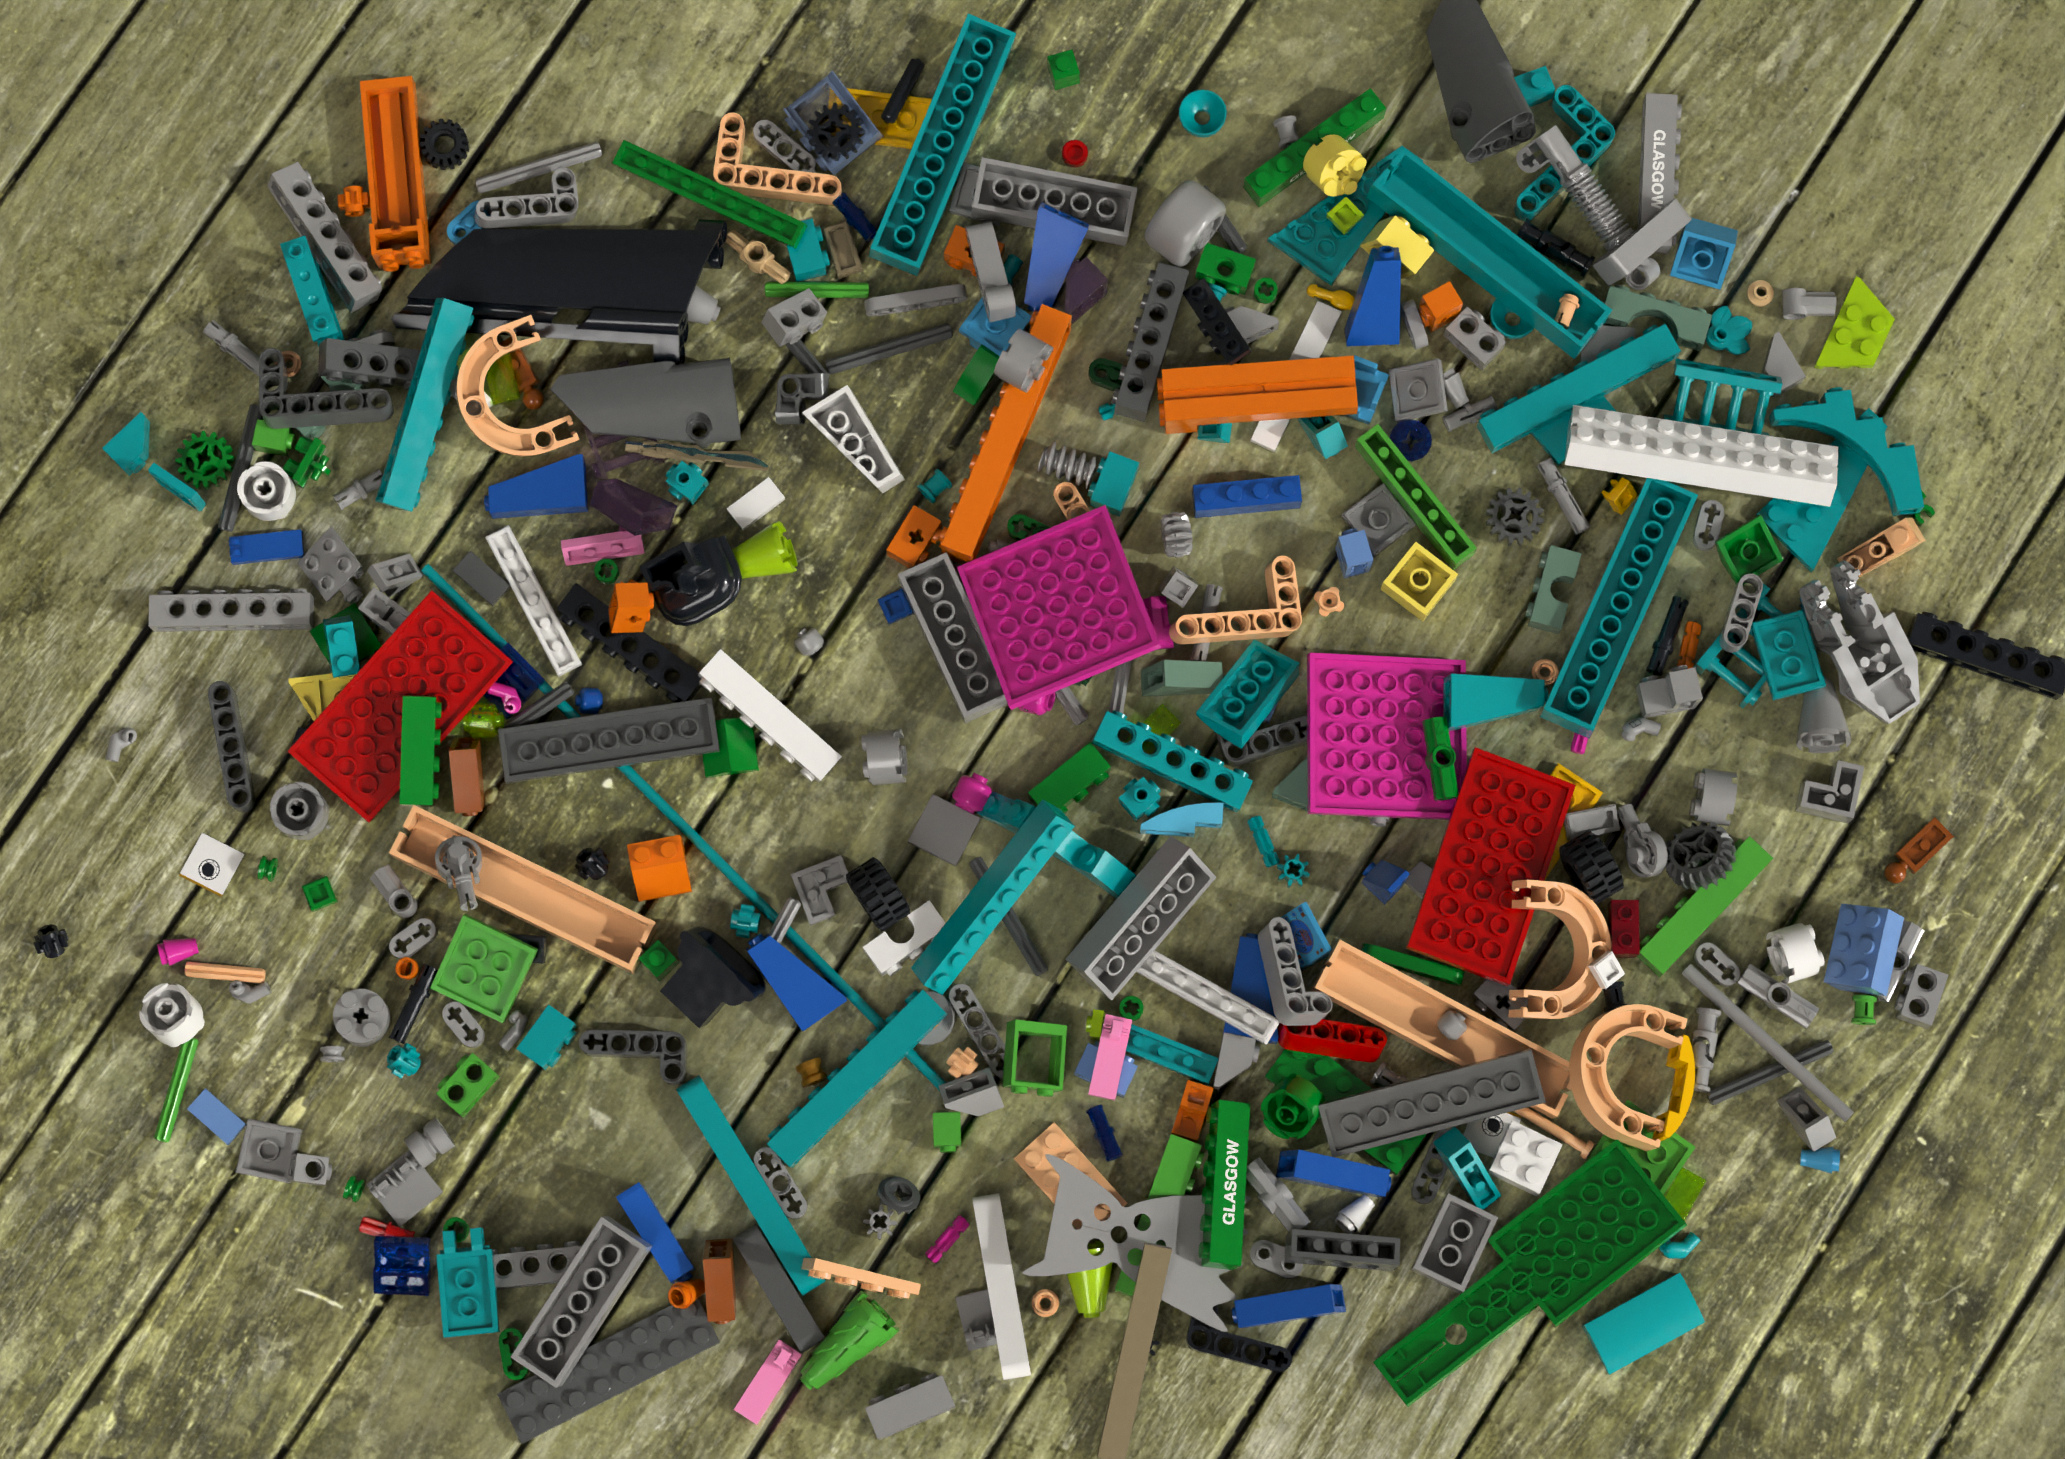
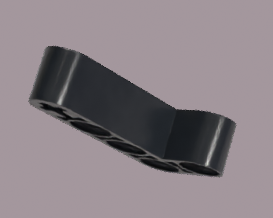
(1239, 1345)

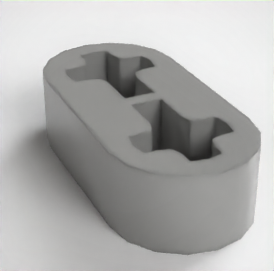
(1413, 324)
(1702, 524)
(409, 933)
(1712, 969)
(468, 1020)

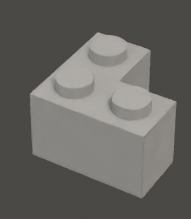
(1671, 694)
(1837, 799)

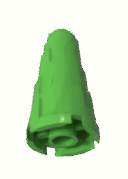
(849, 1340)

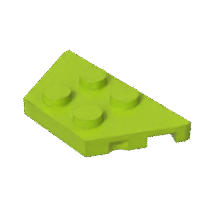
(1857, 331)

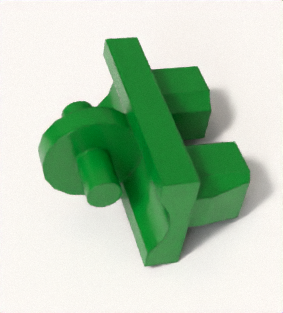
(302, 471)

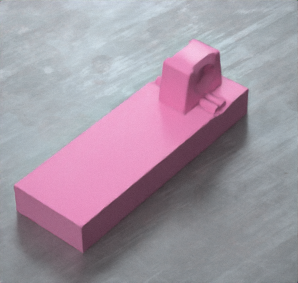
(601, 547)
(1110, 1057)
(768, 1382)

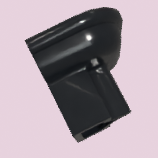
(694, 580)
(710, 976)

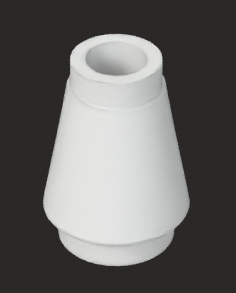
(1353, 1215)

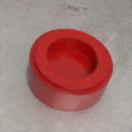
(1074, 153)

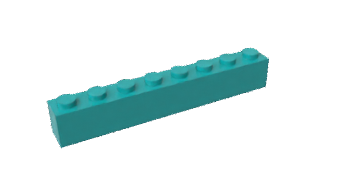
(1578, 388)
(425, 404)
(992, 897)
(856, 1079)

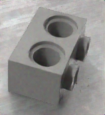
(792, 314)
(1469, 342)
(383, 611)
(1926, 998)

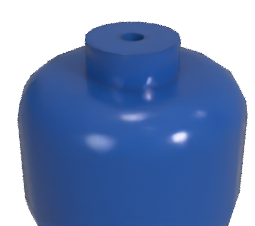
(589, 700)

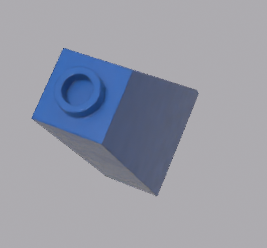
(1053, 251)
(1376, 306)
(544, 491)
(1250, 981)
(796, 985)
(1333, 1173)
(656, 1231)
(1289, 1306)

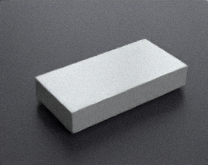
(755, 503)

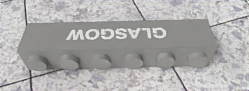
(1658, 157)

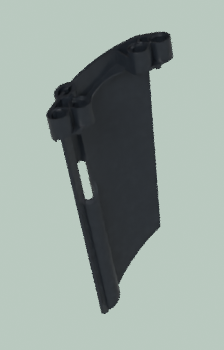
(627, 278)

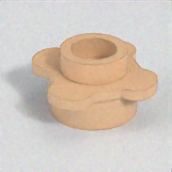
(1332, 594)

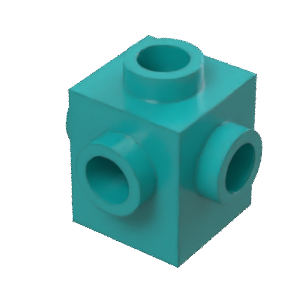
(692, 488)
(1135, 807)

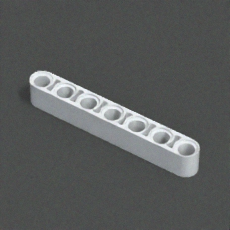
(1001, 1286)

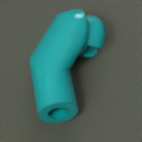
(1679, 1250)

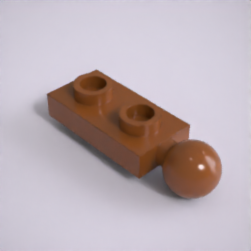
(525, 378)
(1918, 851)

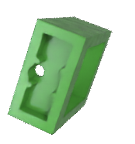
(1056, 1061)

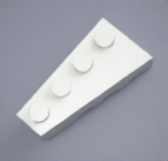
(852, 433)

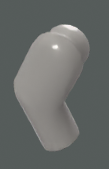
(516, 1031)

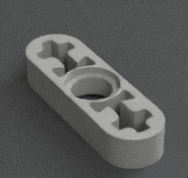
(775, 131)
(769, 1181)

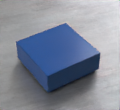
(895, 606)

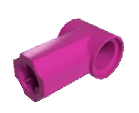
(1158, 614)

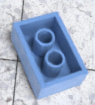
(1864, 949)

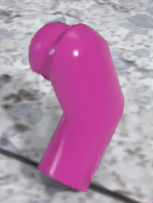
(508, 695)

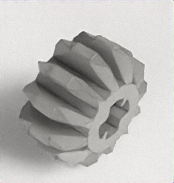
(1176, 534)

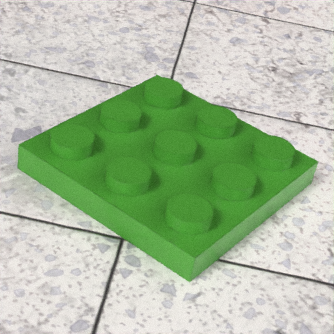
(484, 968)
(1660, 1163)

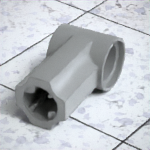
(1800, 304)
(393, 890)

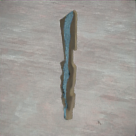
(695, 454)

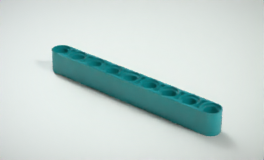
(748, 1182)

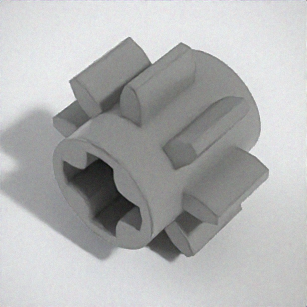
(879, 1230)

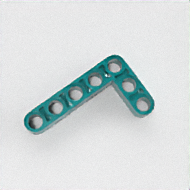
(1587, 142)

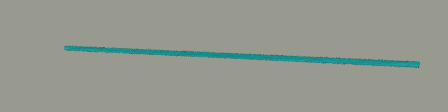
(700, 843)

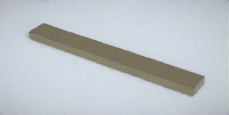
(1134, 1351)

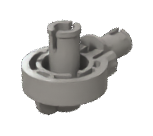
(1637, 851)
(460, 866)

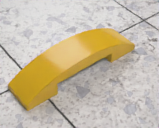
(1682, 1060)

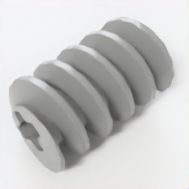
(1067, 464)

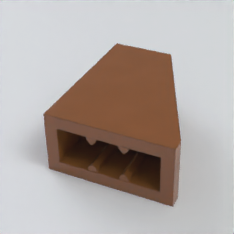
(467, 775)
(719, 1280)

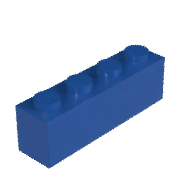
(1246, 496)

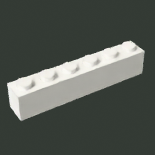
(769, 715)

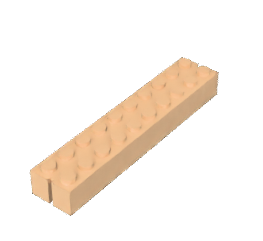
(533, 893)
(1412, 1014)

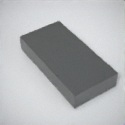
(481, 578)

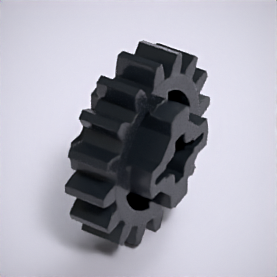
(835, 120)

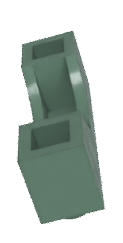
(1687, 324)

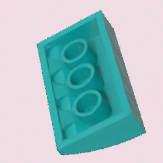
(1248, 693)
(1644, 1323)

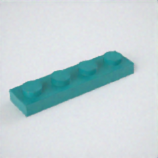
(1171, 1054)

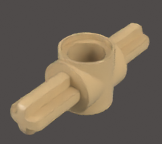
(764, 265)

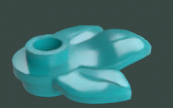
(1731, 329)

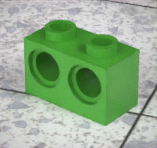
(472, 1089)

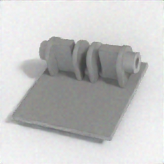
(330, 564)
(404, 1188)
(977, 1320)

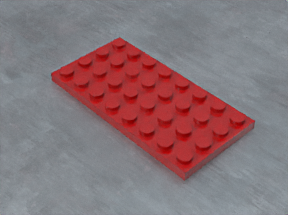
(359, 734)
(1496, 835)

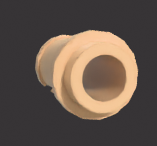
(1567, 307)

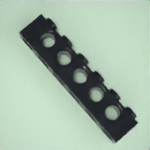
(580, 600)
(1947, 651)

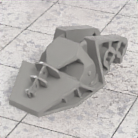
(1875, 665)

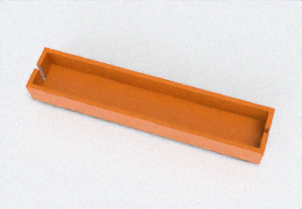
(1001, 446)

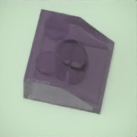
(1083, 288)

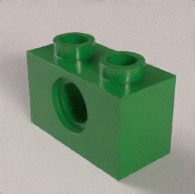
(1217, 257)

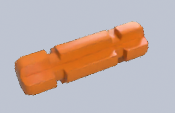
(1689, 644)

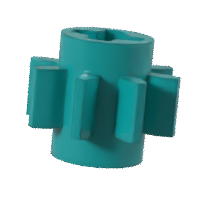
(1291, 878)
(745, 921)
(403, 1060)

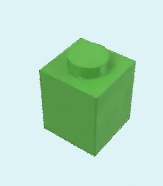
(272, 440)
(947, 1131)

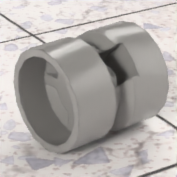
(427, 1144)

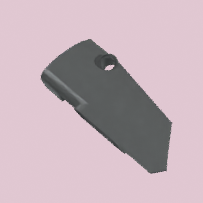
(1477, 82)
(656, 401)

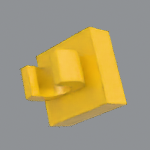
(1621, 495)

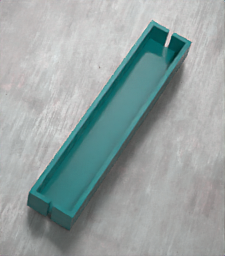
(1487, 251)

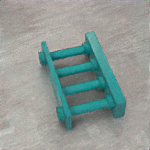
(311, 290)
(1713, 377)
(1711, 662)

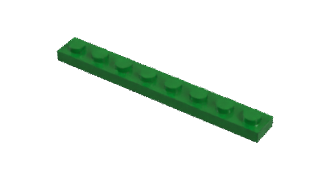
(710, 194)

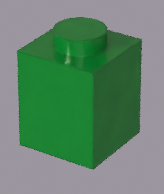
(1063, 69)
(658, 960)

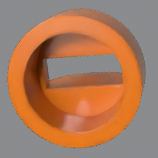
(403, 968)

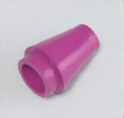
(176, 950)

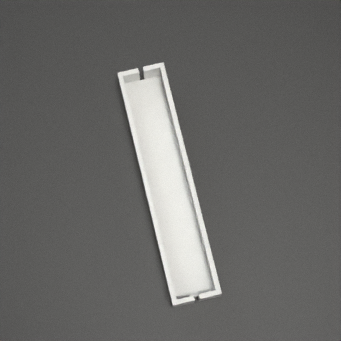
(1702, 455)

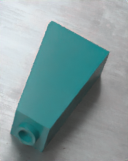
(1484, 699)

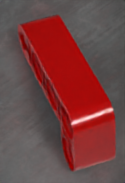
(1334, 1040)

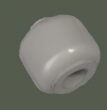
(808, 641)
(1452, 1024)

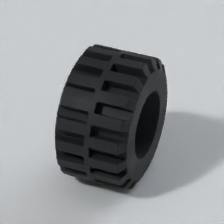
(1591, 867)
(878, 894)

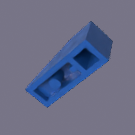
(1384, 879)

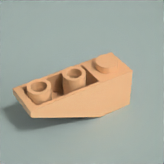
(1884, 546)

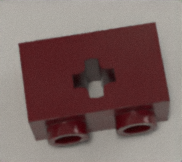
(1624, 927)

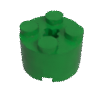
(1292, 1107)

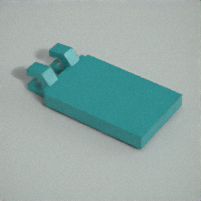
(467, 1286)

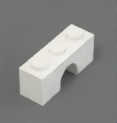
(889, 955)

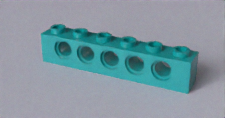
(1107, 739)

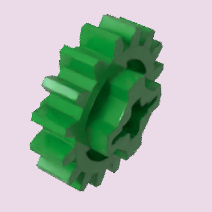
(209, 450)

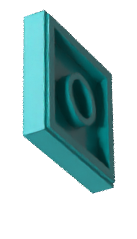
(177, 487)

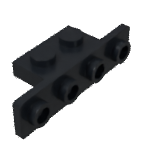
(1216, 322)

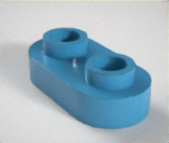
(464, 221)

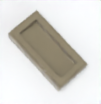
(842, 250)

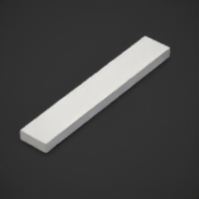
(1309, 346)
(533, 601)
(1209, 997)

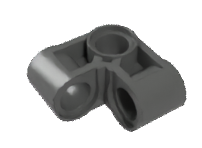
(809, 387)

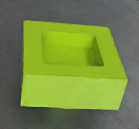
(1345, 215)
(1095, 1024)

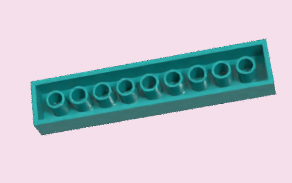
(942, 145)
(1619, 606)

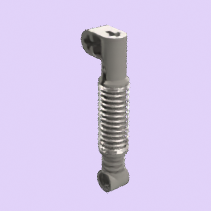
(1577, 179)

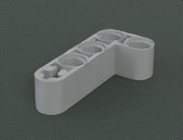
(525, 204)
(1642, 242)
(990, 272)
(1281, 965)

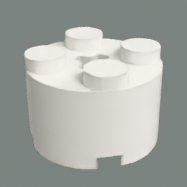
(258, 479)
(1794, 952)
(171, 1014)

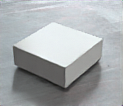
(1606, 970)

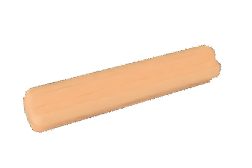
(225, 972)

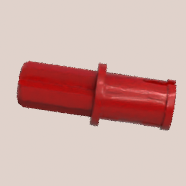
(379, 1228)

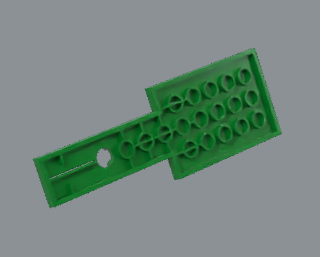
(1552, 1258)

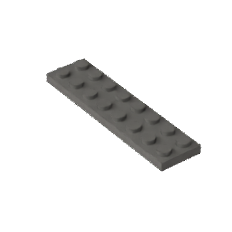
(608, 740)
(1431, 1103)
(610, 1369)

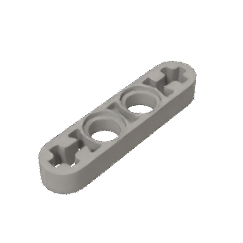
(915, 300)
(981, 1031)

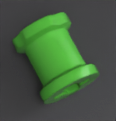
(1864, 1010)

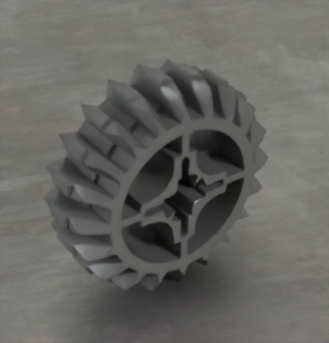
(1702, 863)

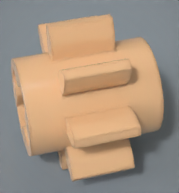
(962, 1062)

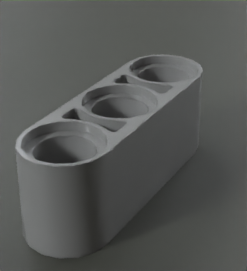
(1741, 600)

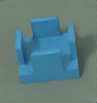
(993, 334)
(1369, 387)

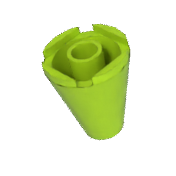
(766, 553)
(1091, 1286)

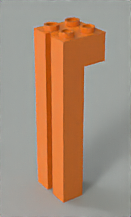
(395, 174)
(1256, 392)

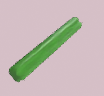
(819, 289)
(176, 1090)

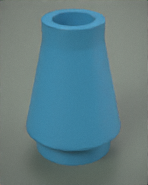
(1823, 1159)

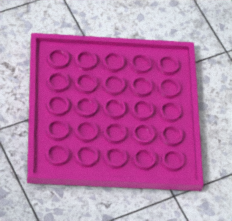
(1058, 607)
(1370, 736)

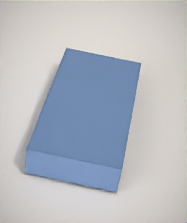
(216, 1116)

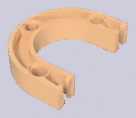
(471, 388)
(1588, 933)
(1590, 1079)

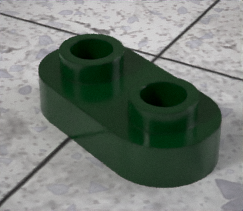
(1112, 370)

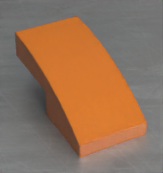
(1192, 1111)

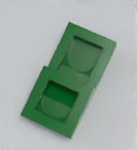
(977, 375)

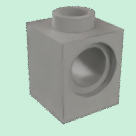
(1178, 586)
(297, 1169)

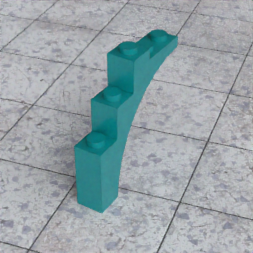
(1836, 417)
(1074, 851)

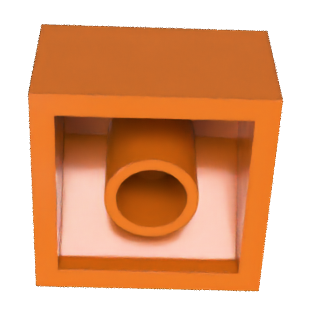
(659, 868)

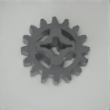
(1520, 525)

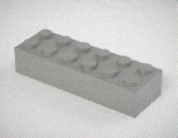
(1014, 192)
(953, 636)
(1141, 918)
(581, 1301)

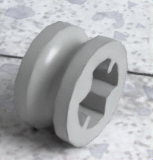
(332, 1054)

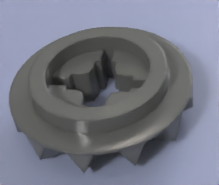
(906, 1191)

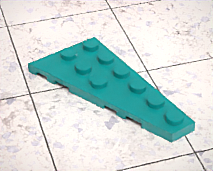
(1319, 243)
(1808, 527)

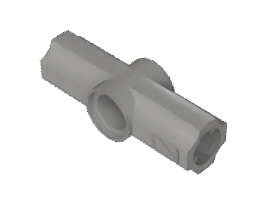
(1907, 944)
(1793, 1005)
(1275, 1196)

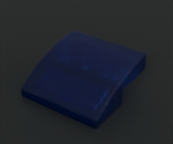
(519, 676)
(402, 1265)

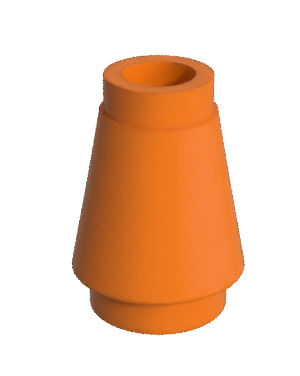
(685, 1293)

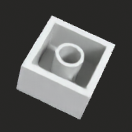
(1524, 1158)

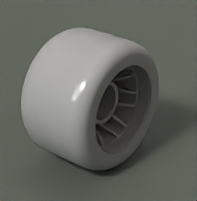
(1185, 223)

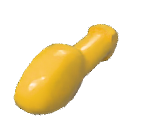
(1339, 299)

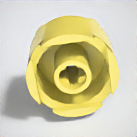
(1334, 166)

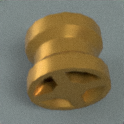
(811, 1072)

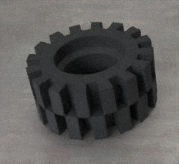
(444, 159)

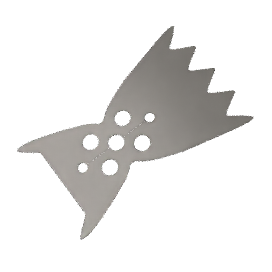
(1171, 1218)

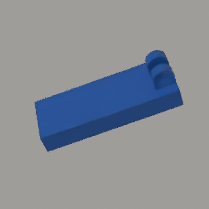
(266, 547)

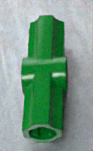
(1438, 741)

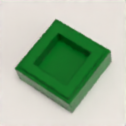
(319, 894)

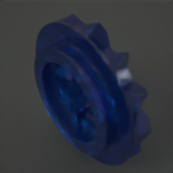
(1419, 432)

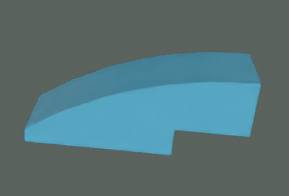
(1184, 819)

